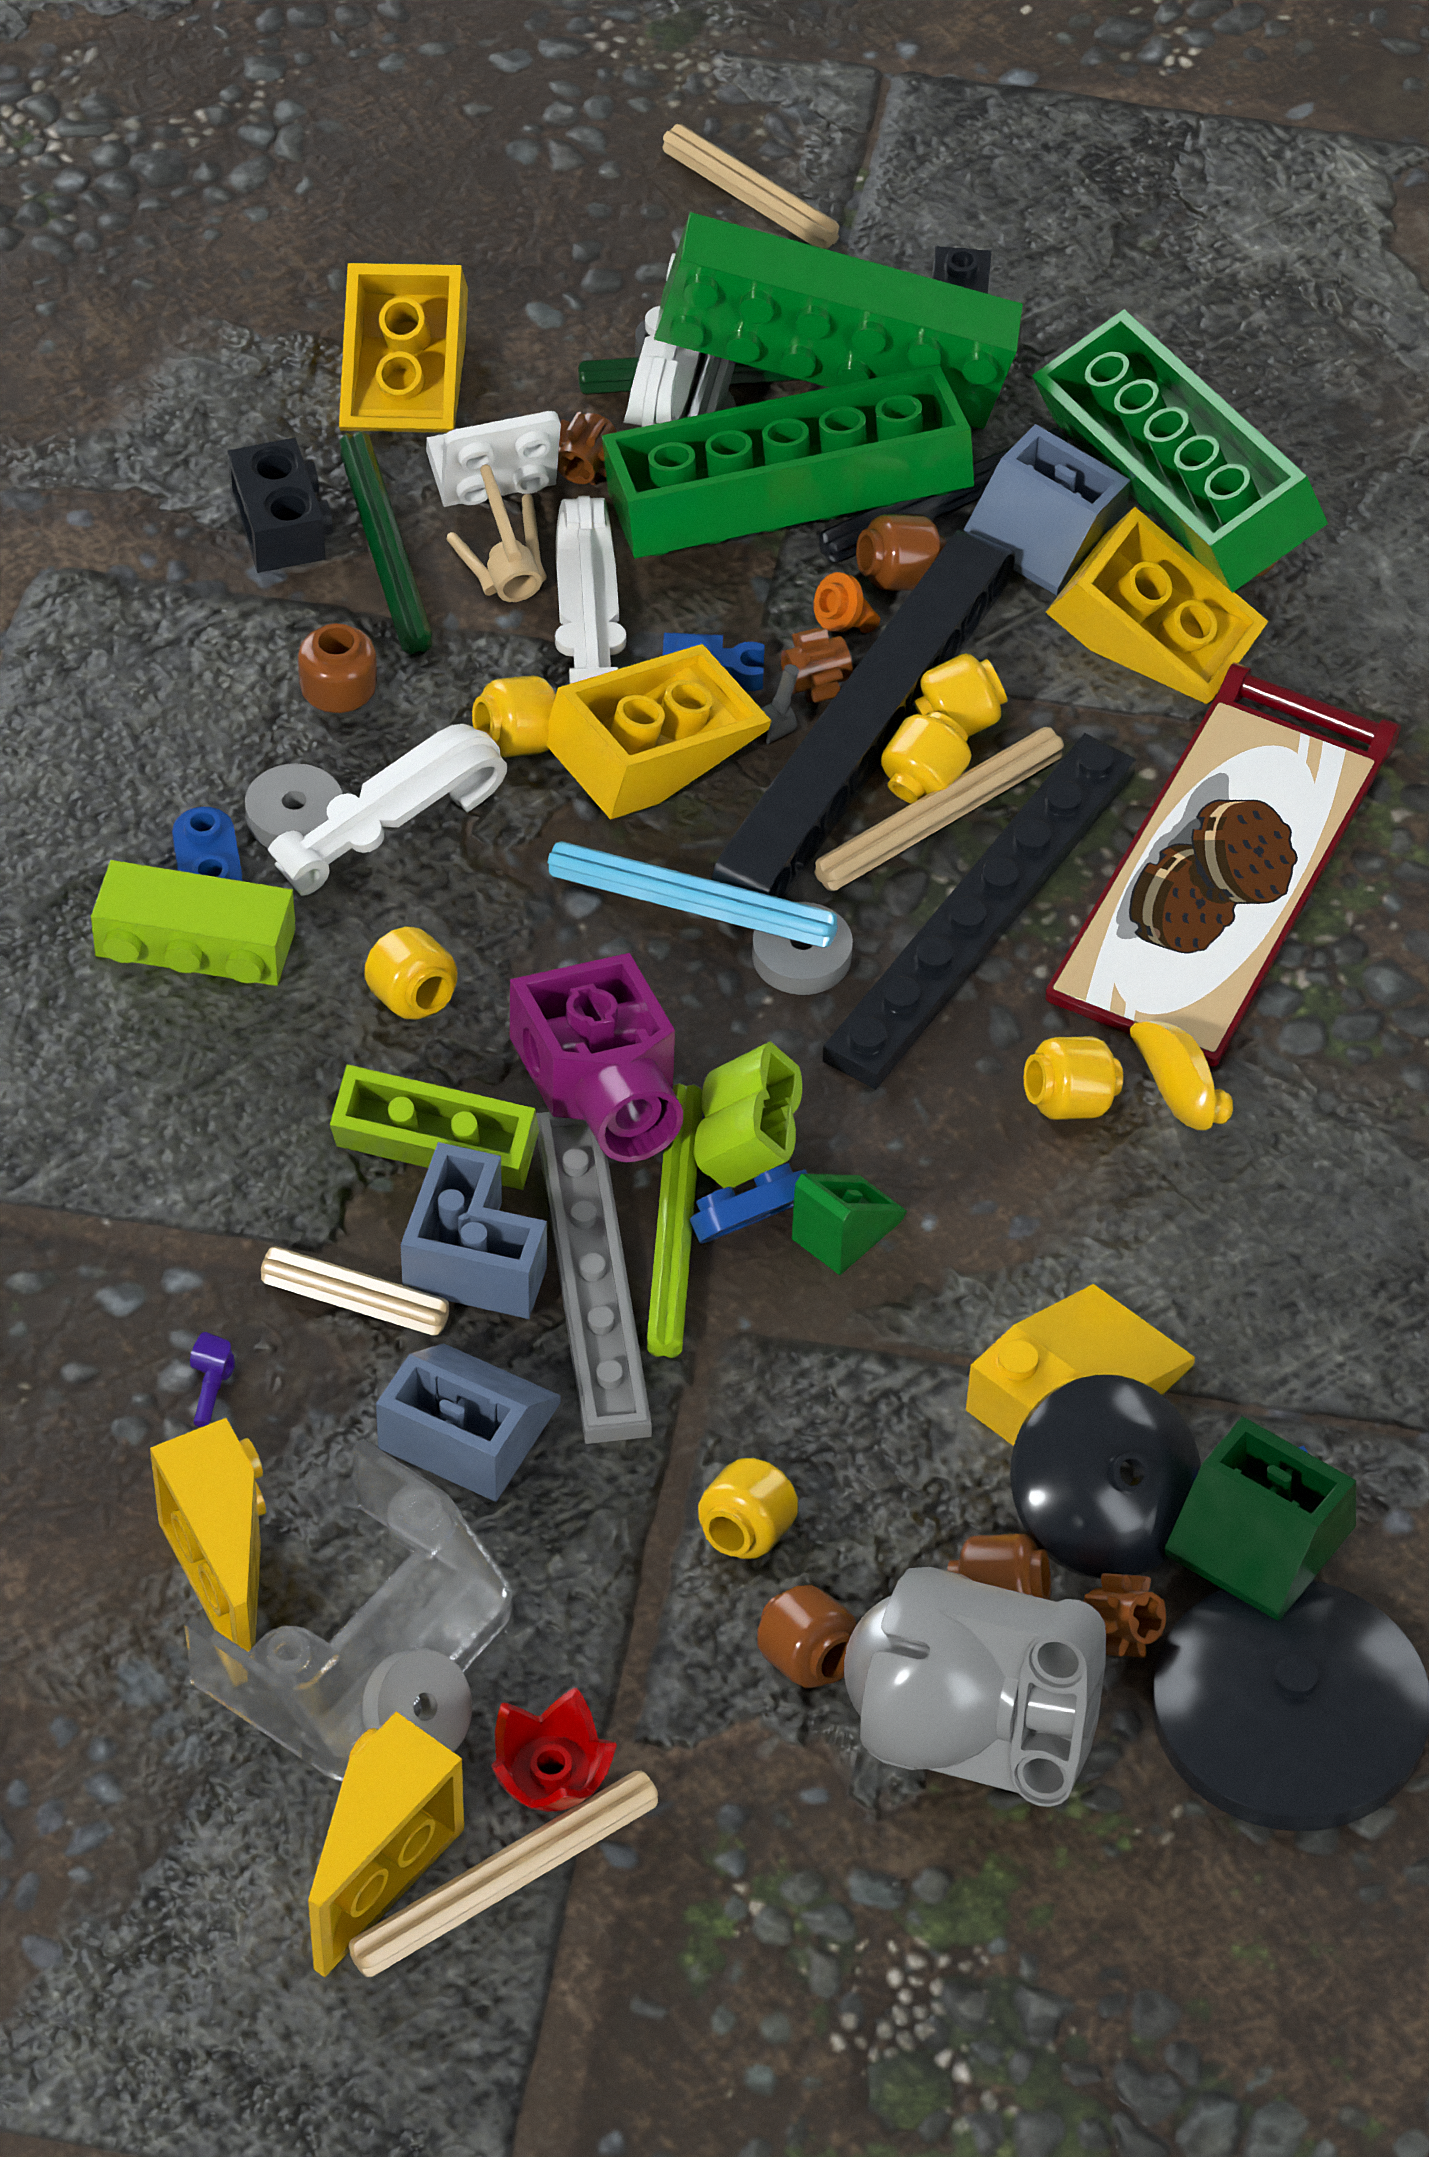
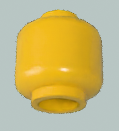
(964, 692)
(515, 714)
(925, 755)
(411, 973)
(1072, 1078)
(747, 1508)

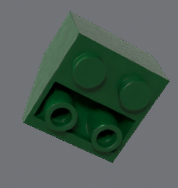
(1262, 1518)

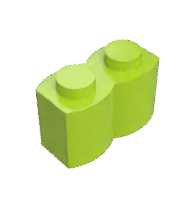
(748, 1116)

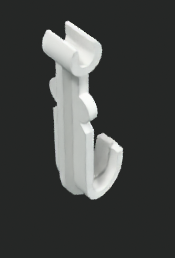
(661, 378)
(587, 588)
(450, 761)

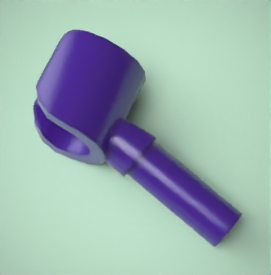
(215, 1358)

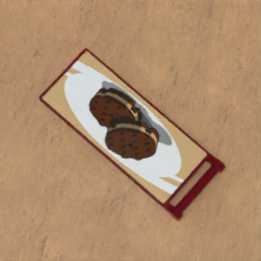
(1222, 865)

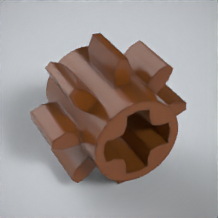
(582, 448)
(820, 663)
(1129, 1613)

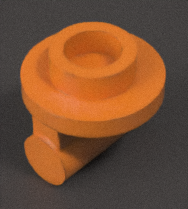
(841, 605)

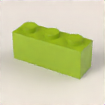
(193, 923)
(409, 1117)

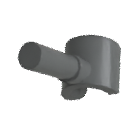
(779, 710)

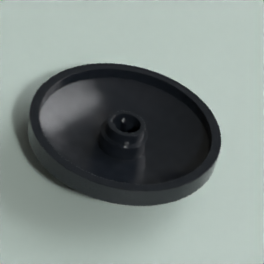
(1295, 1714)

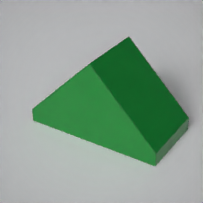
(841, 1217)

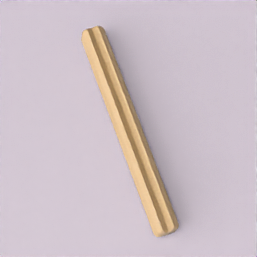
(938, 809)
(503, 1873)

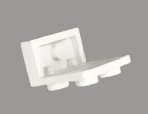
(517, 449)

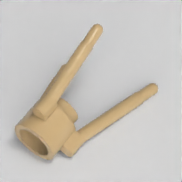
(512, 568)

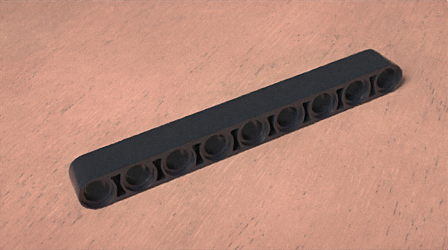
(863, 718)

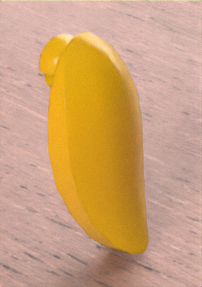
(1182, 1074)

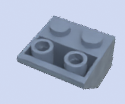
(1049, 507)
(462, 1418)

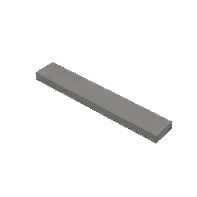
(593, 1282)

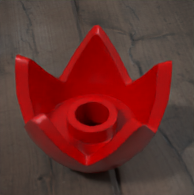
(558, 1737)

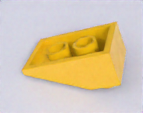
(403, 347)
(1156, 610)
(651, 728)
(1066, 1342)
(212, 1521)
(387, 1828)

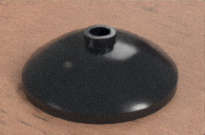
(1071, 1481)

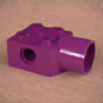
(600, 1052)

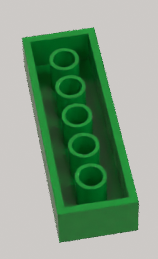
(831, 315)
(1182, 448)
(788, 461)

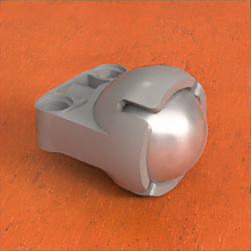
(979, 1683)

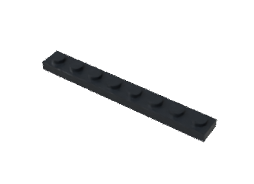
(978, 912)

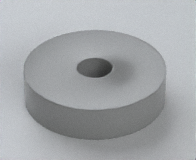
(288, 787)
(803, 970)
(437, 1683)

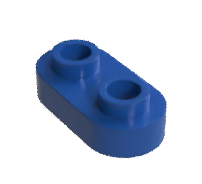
(206, 843)
(726, 1212)

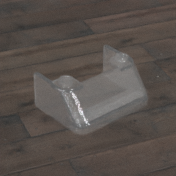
(438, 1600)

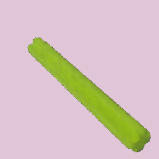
(674, 1231)

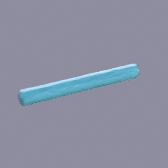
(693, 894)

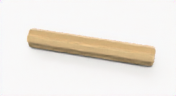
(750, 187)

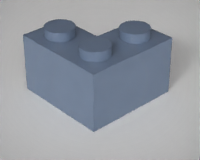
(466, 1246)

